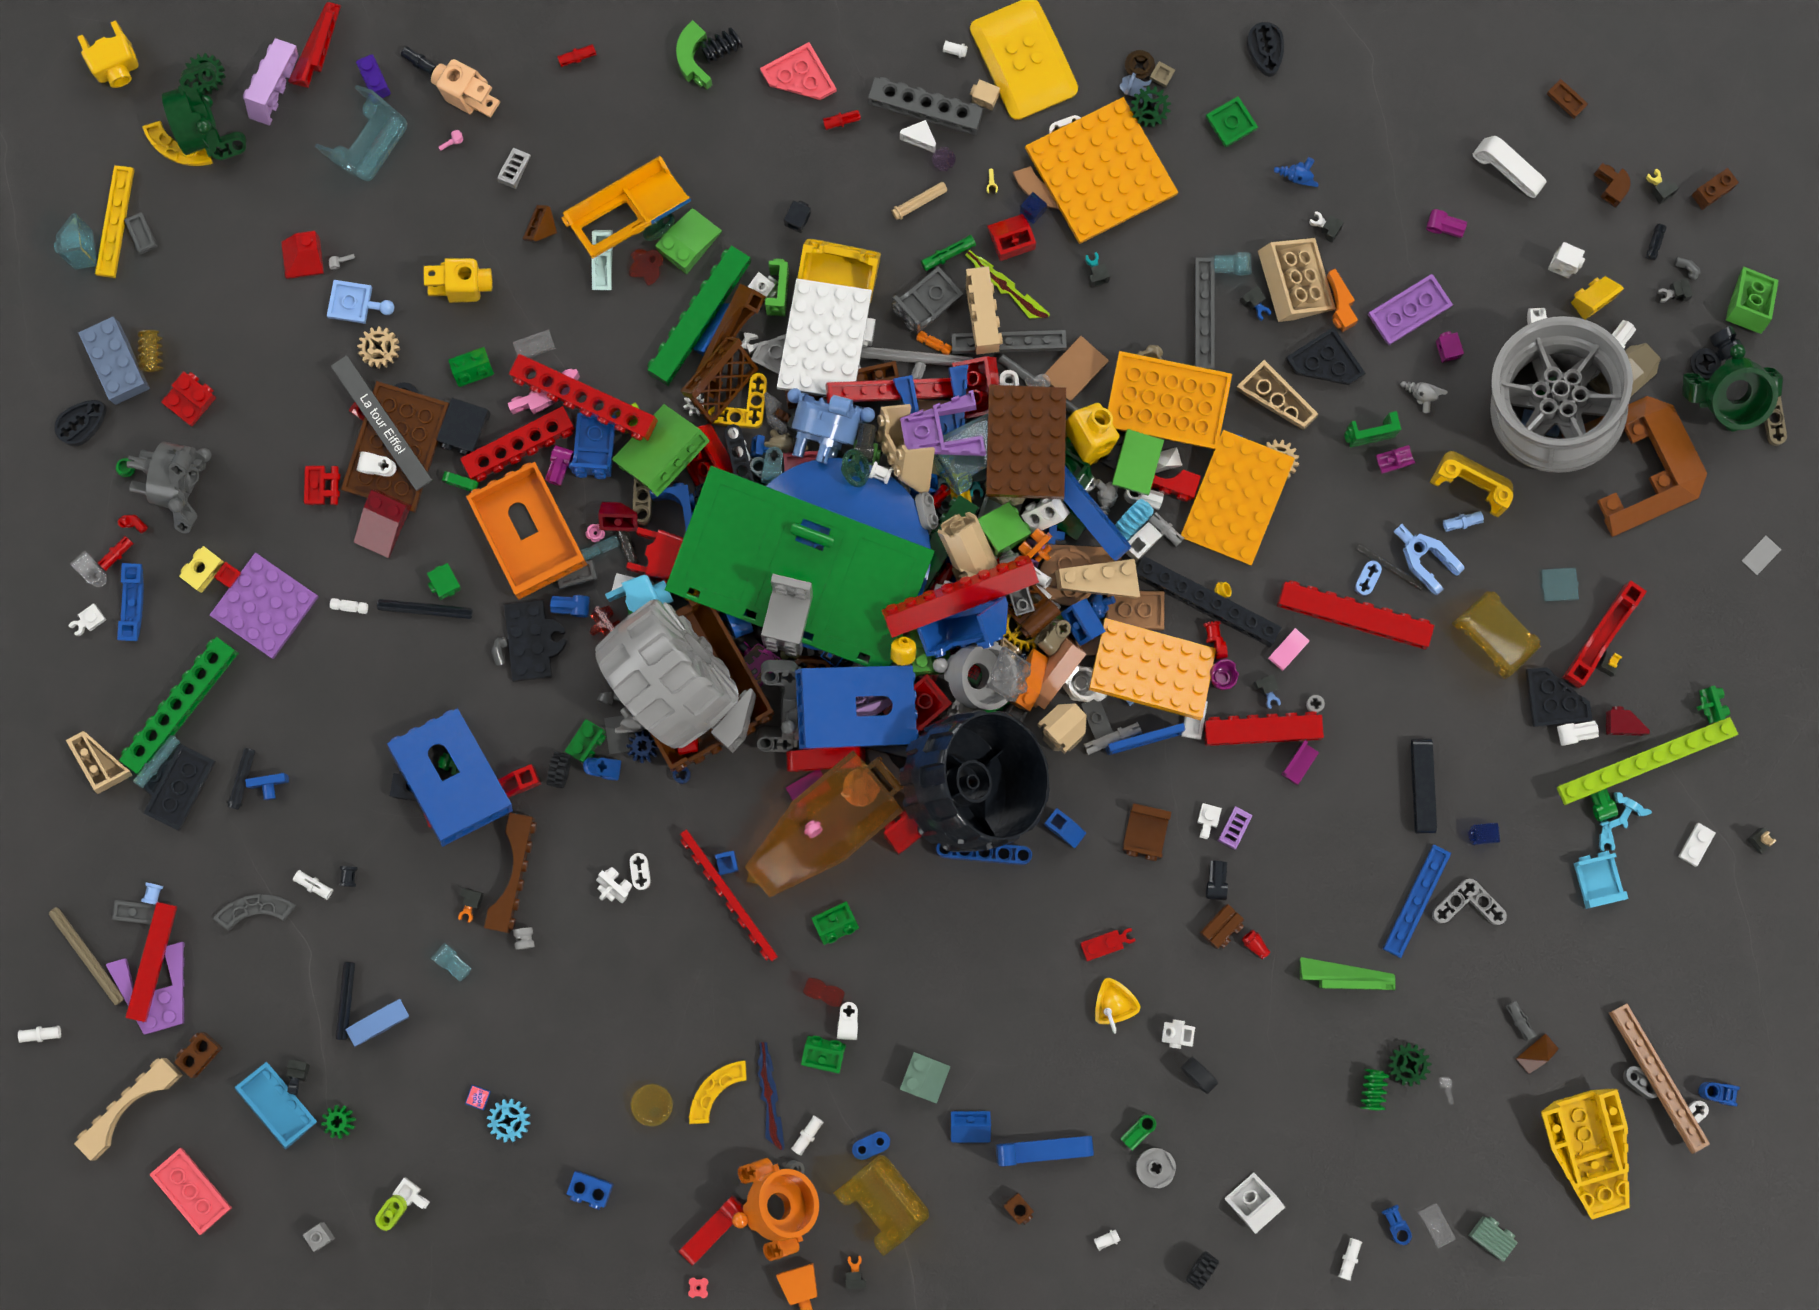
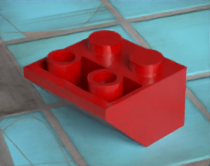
(1012, 237)

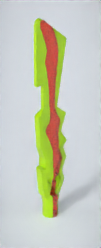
(1005, 285)

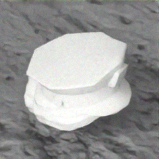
(1078, 685)

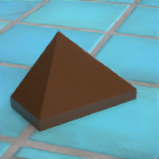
(541, 224)
(1537, 1054)

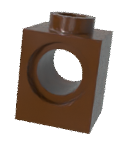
(1012, 1203)

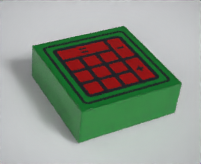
(974, 674)

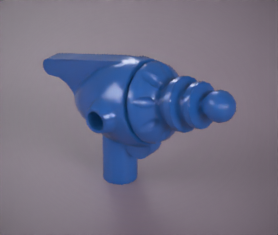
(1299, 173)
(1100, 604)

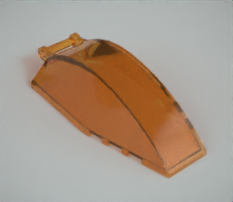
(851, 811)

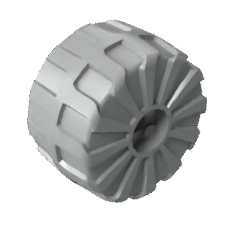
(666, 674)

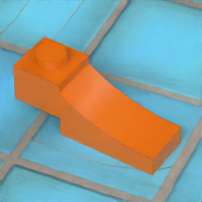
(1344, 316)

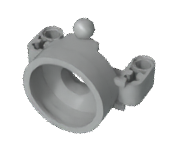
(956, 673)

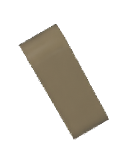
(645, 505)

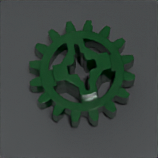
(219, 75)
(1145, 97)
(1413, 1073)

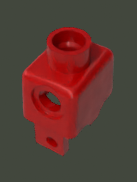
(660, 554)

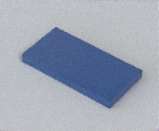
(1145, 739)

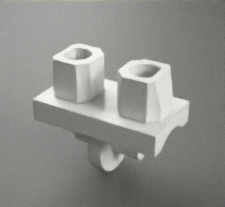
(610, 888)

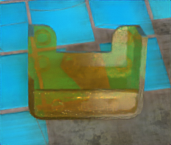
(886, 1201)

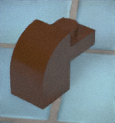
(1618, 183)

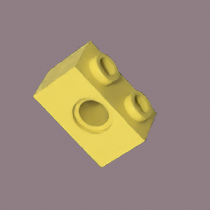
(201, 580)

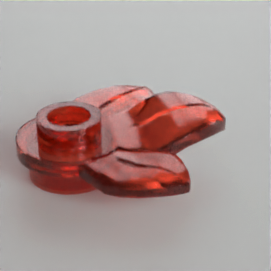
(644, 267)

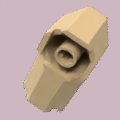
(966, 545)
(1063, 727)

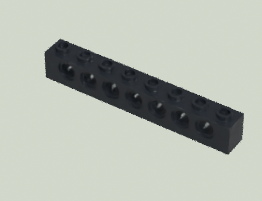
(1207, 601)

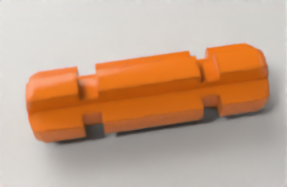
(934, 343)

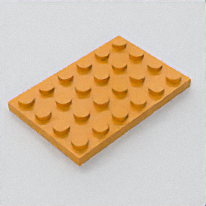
(1169, 399)
(1237, 497)
(1152, 669)

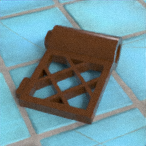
(1035, 621)

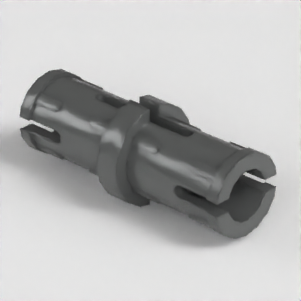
(1521, 1020)

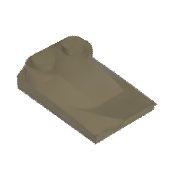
(1643, 364)

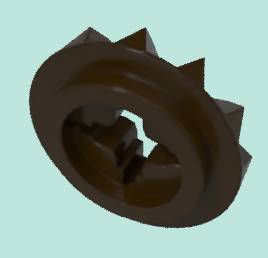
(1140, 56)

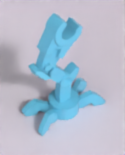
(1630, 805)

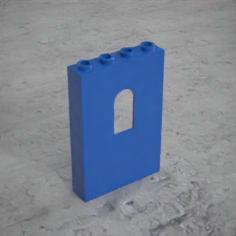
(829, 707)
(461, 801)

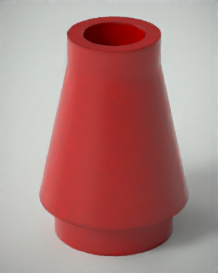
(1255, 943)

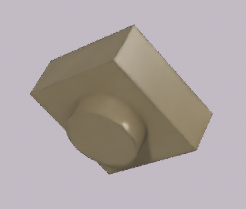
(1162, 74)

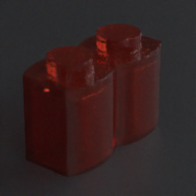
(819, 990)

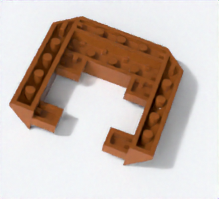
(1683, 468)

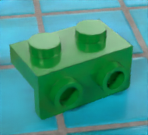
(471, 367)

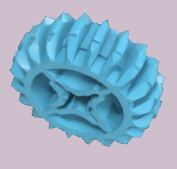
(1134, 518)

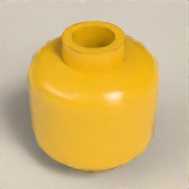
(903, 651)

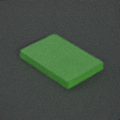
(1137, 462)

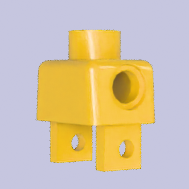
(110, 58)

